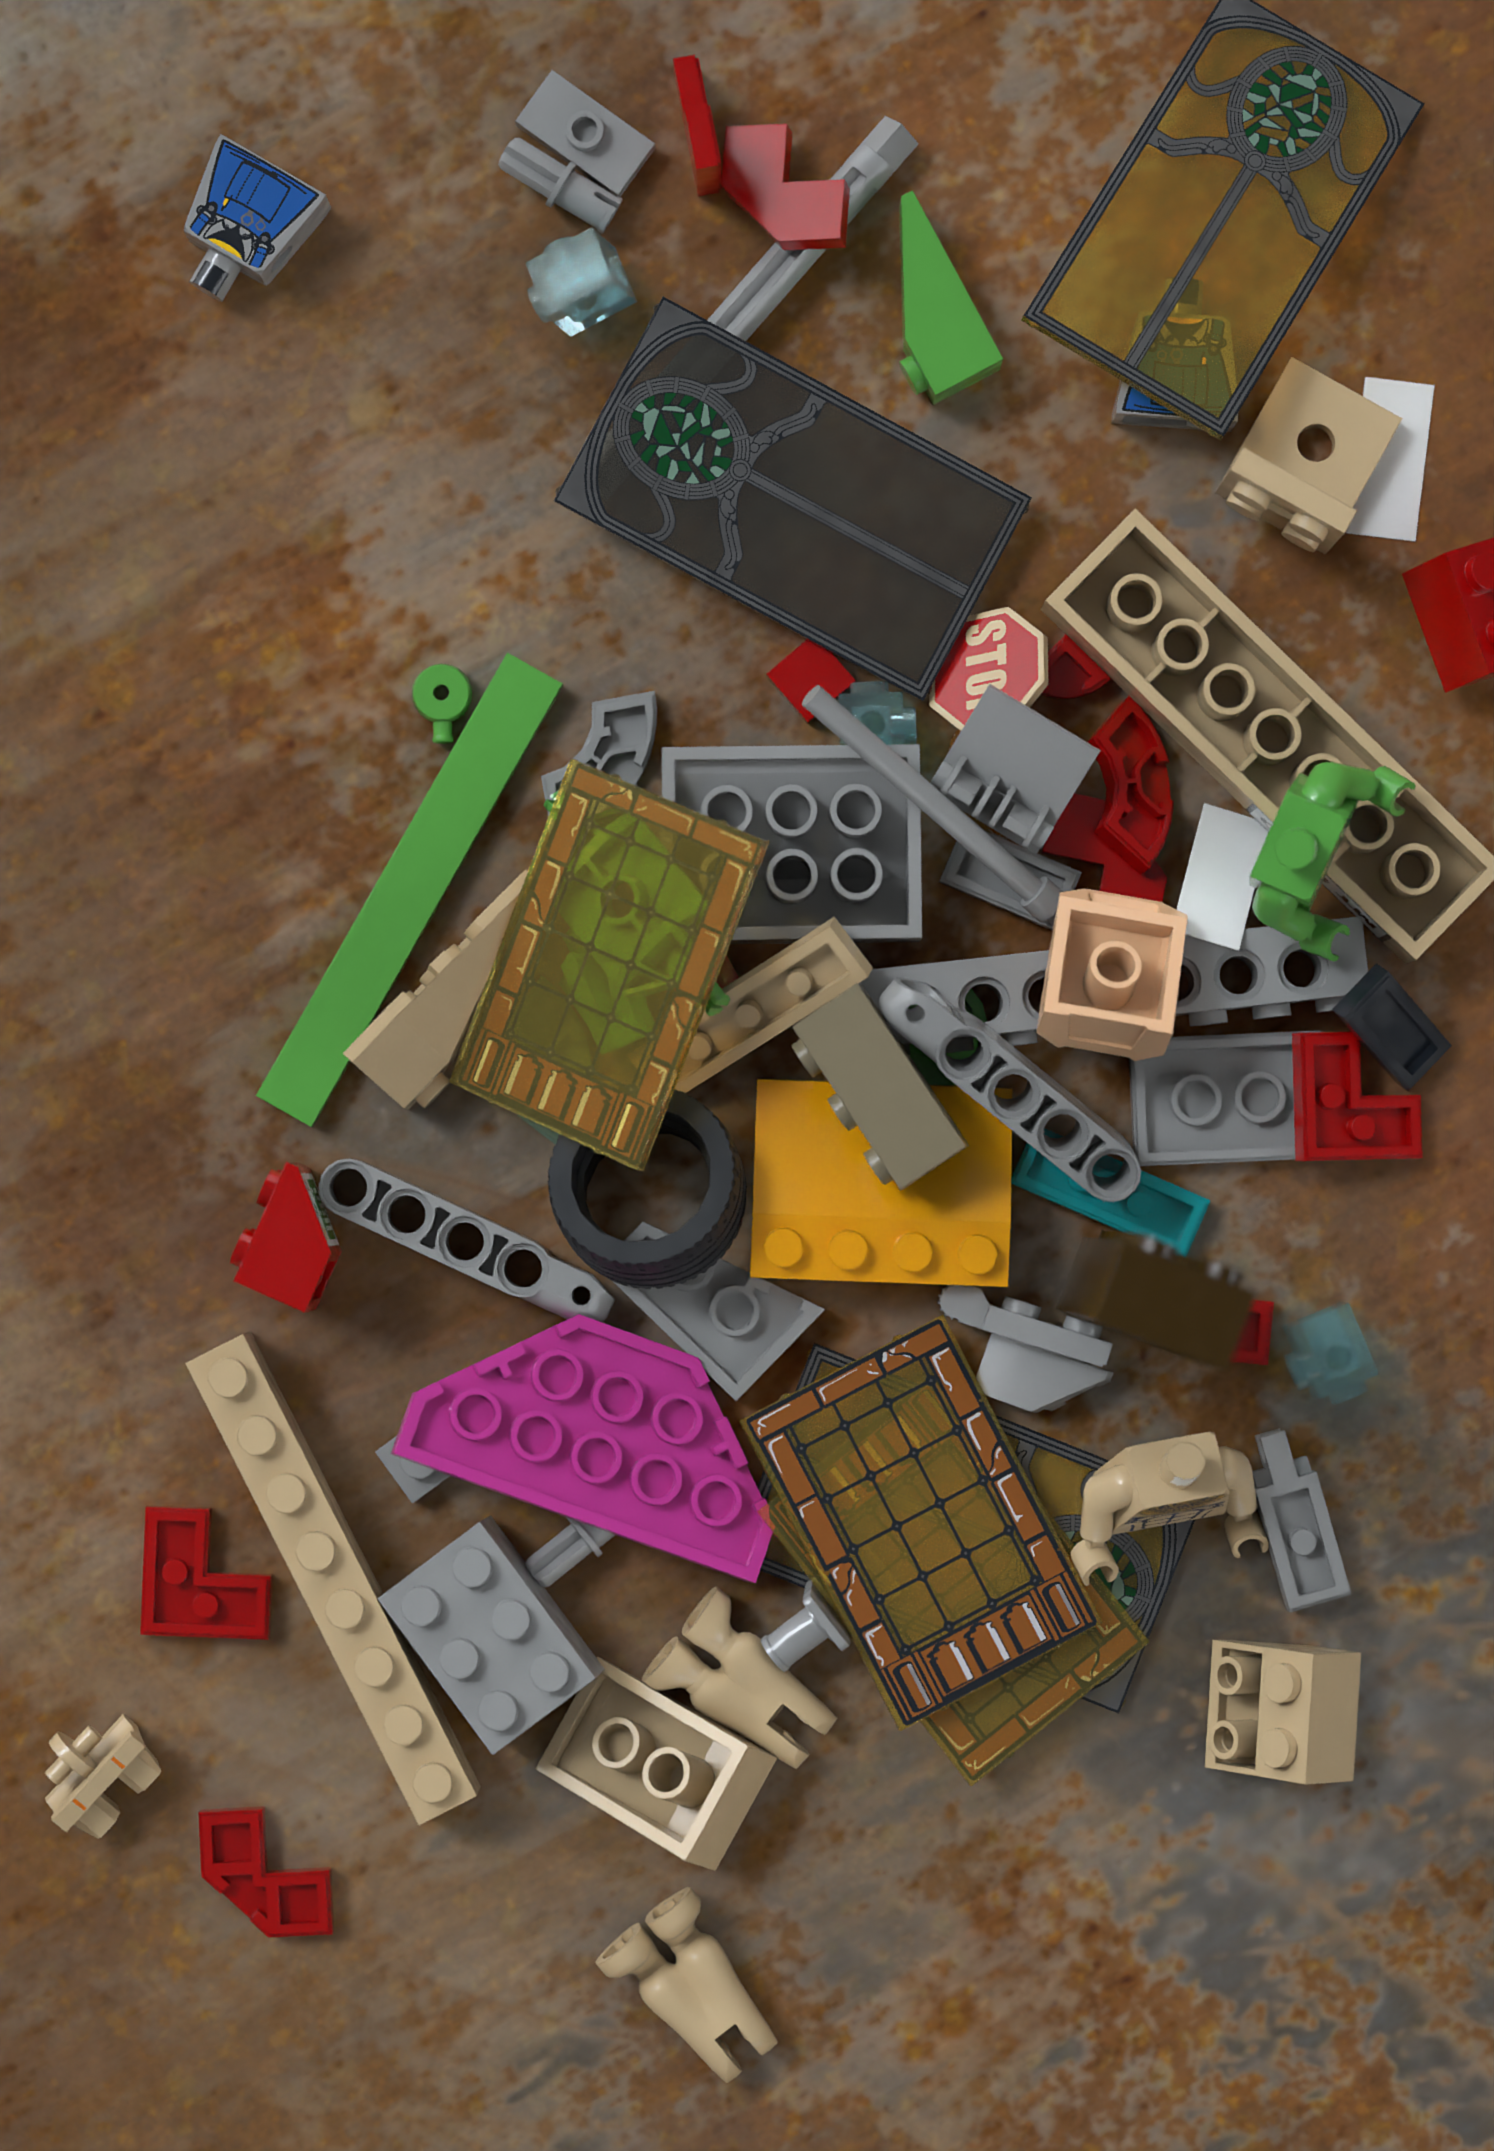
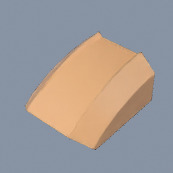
(1112, 974)

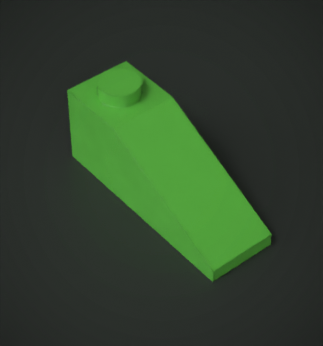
(940, 325)

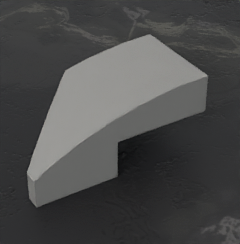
(1034, 1376)

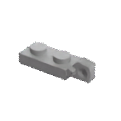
(1297, 1526)

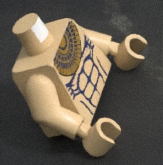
(1165, 1486)

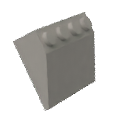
(834, 831)

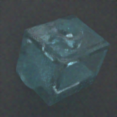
(578, 282)
(881, 712)
(1329, 1354)

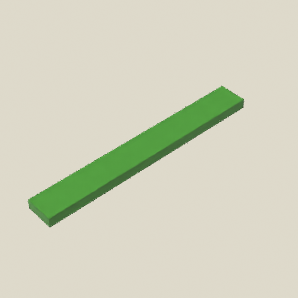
(410, 889)

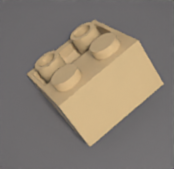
(1283, 1711)

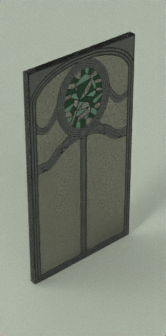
(792, 499)

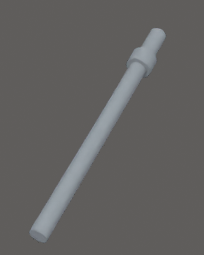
(1037, 894)

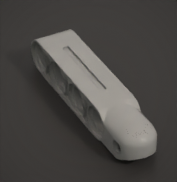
(938, 1021)
(551, 1292)

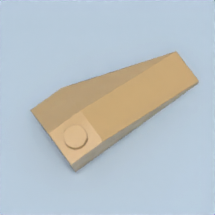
(424, 1029)

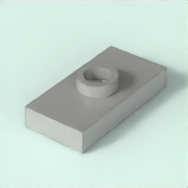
(585, 133)

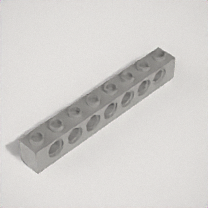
(1205, 1001)

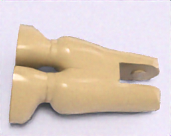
(747, 1686)
(699, 1992)

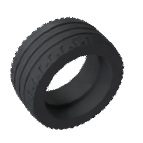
(676, 1255)

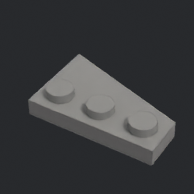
(725, 1318)

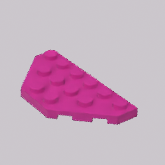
(600, 1436)

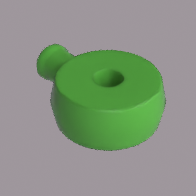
(444, 711)

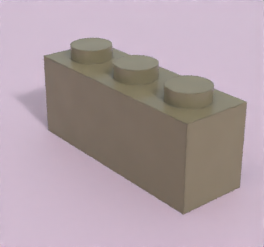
(877, 1088)

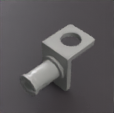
(805, 1631)

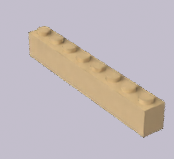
(334, 1577)

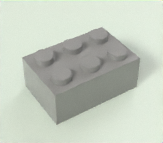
(491, 1634)

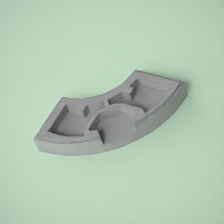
(618, 739)

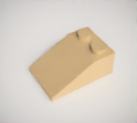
(657, 1765)

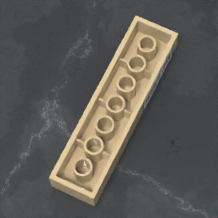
(1261, 724)

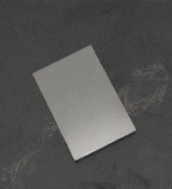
(1215, 1100)

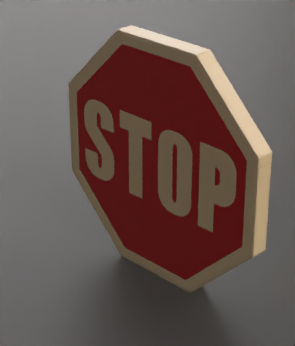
(993, 650)

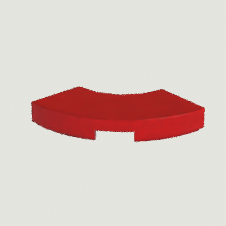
(1136, 785)

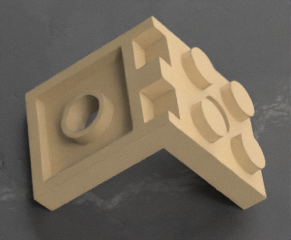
(1283, 487)

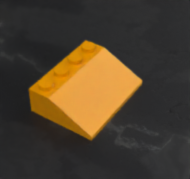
(832, 1218)

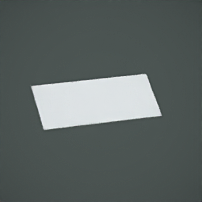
(1393, 492)
(1217, 880)

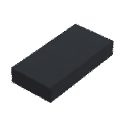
(1391, 1027)

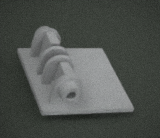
(1013, 769)

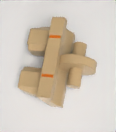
(90, 1767)

